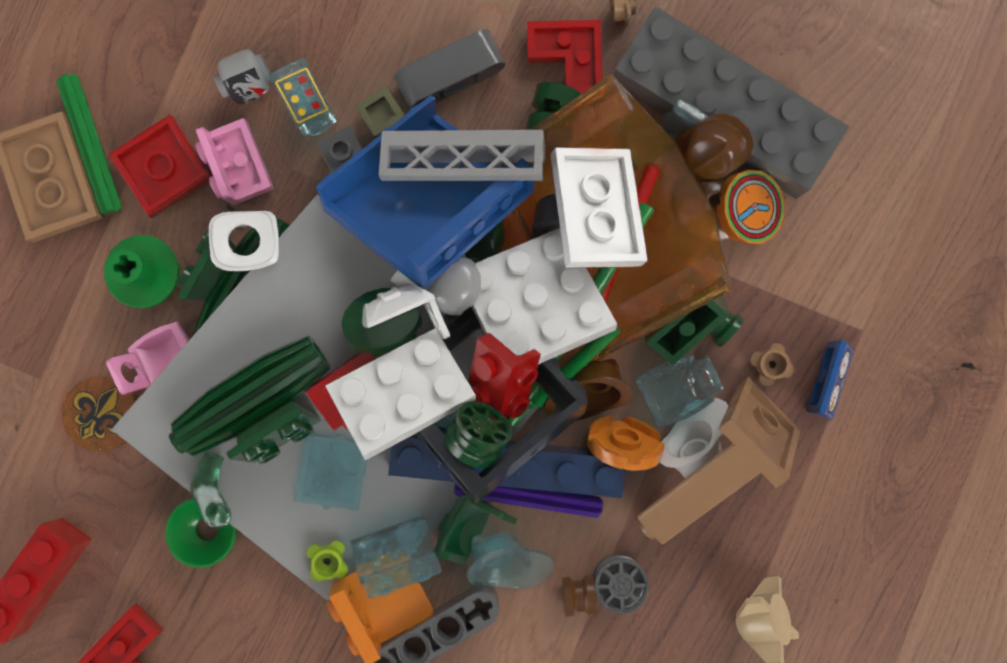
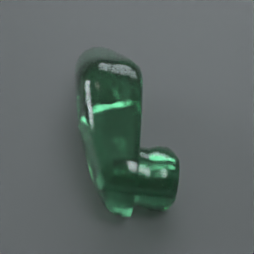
(207, 493)

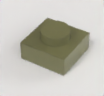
(379, 111)

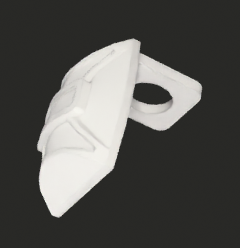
(402, 300)

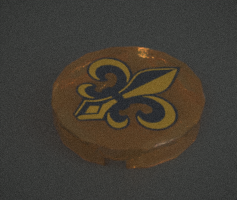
(93, 411)

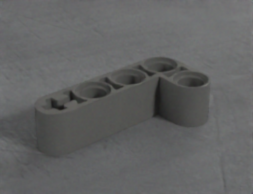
(435, 638)

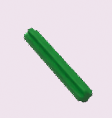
(89, 144)

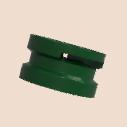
(475, 436)

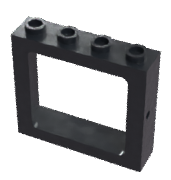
(565, 393)

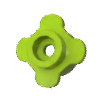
(322, 571)

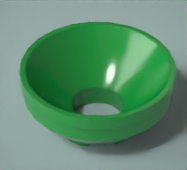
(187, 543)

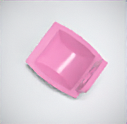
(148, 356)

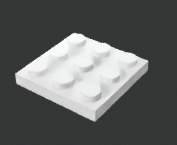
(538, 302)

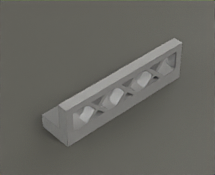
(460, 149)

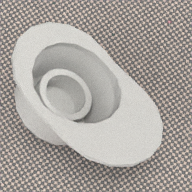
(694, 439)

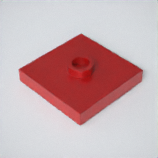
(160, 166)

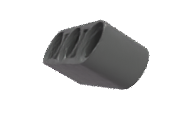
(450, 69)

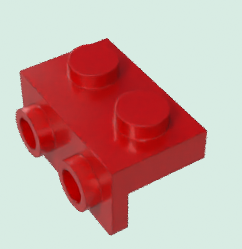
(502, 377)

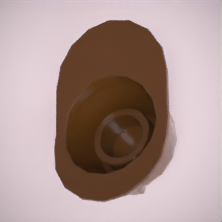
(716, 146)
(603, 388)

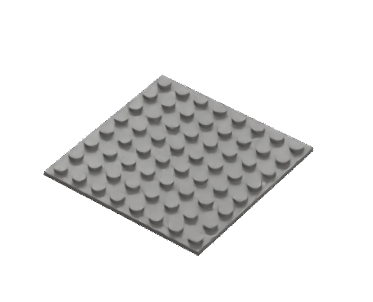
(296, 297)

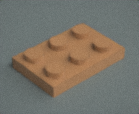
(47, 177)

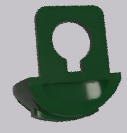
(462, 525)

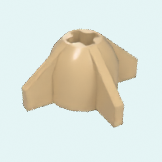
(766, 621)

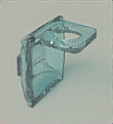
(679, 389)

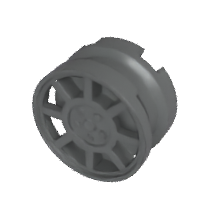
(620, 583)

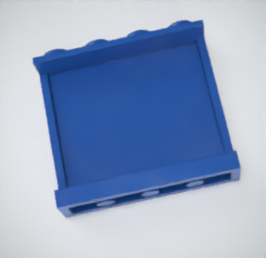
(417, 223)

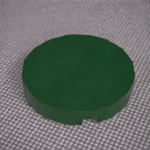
(381, 337)

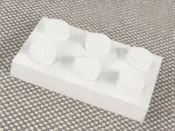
(598, 208)
(400, 393)

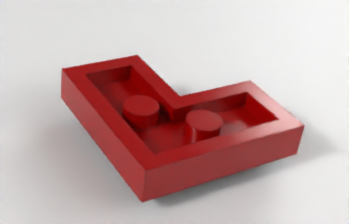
(572, 42)
(125, 639)

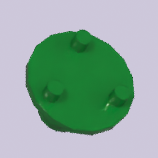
(141, 271)

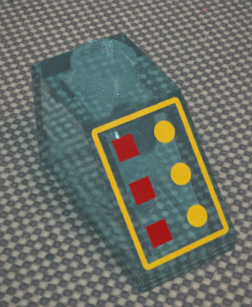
(303, 97)

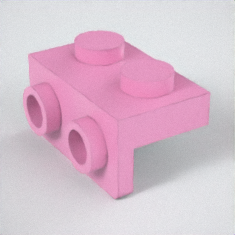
(234, 162)

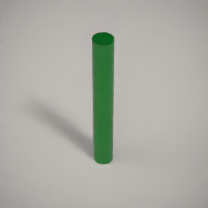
(580, 360)

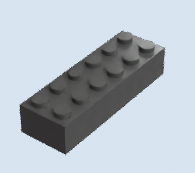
(676, 63)

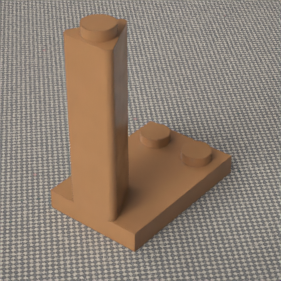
(761, 443)

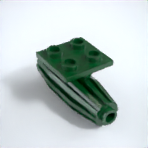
(212, 283)
(255, 406)

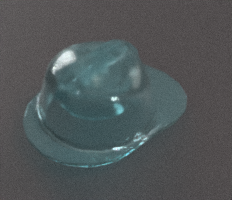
(505, 562)

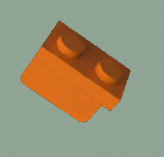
(376, 618)

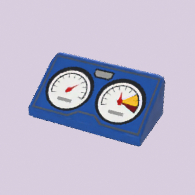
(830, 379)

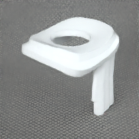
(222, 226)

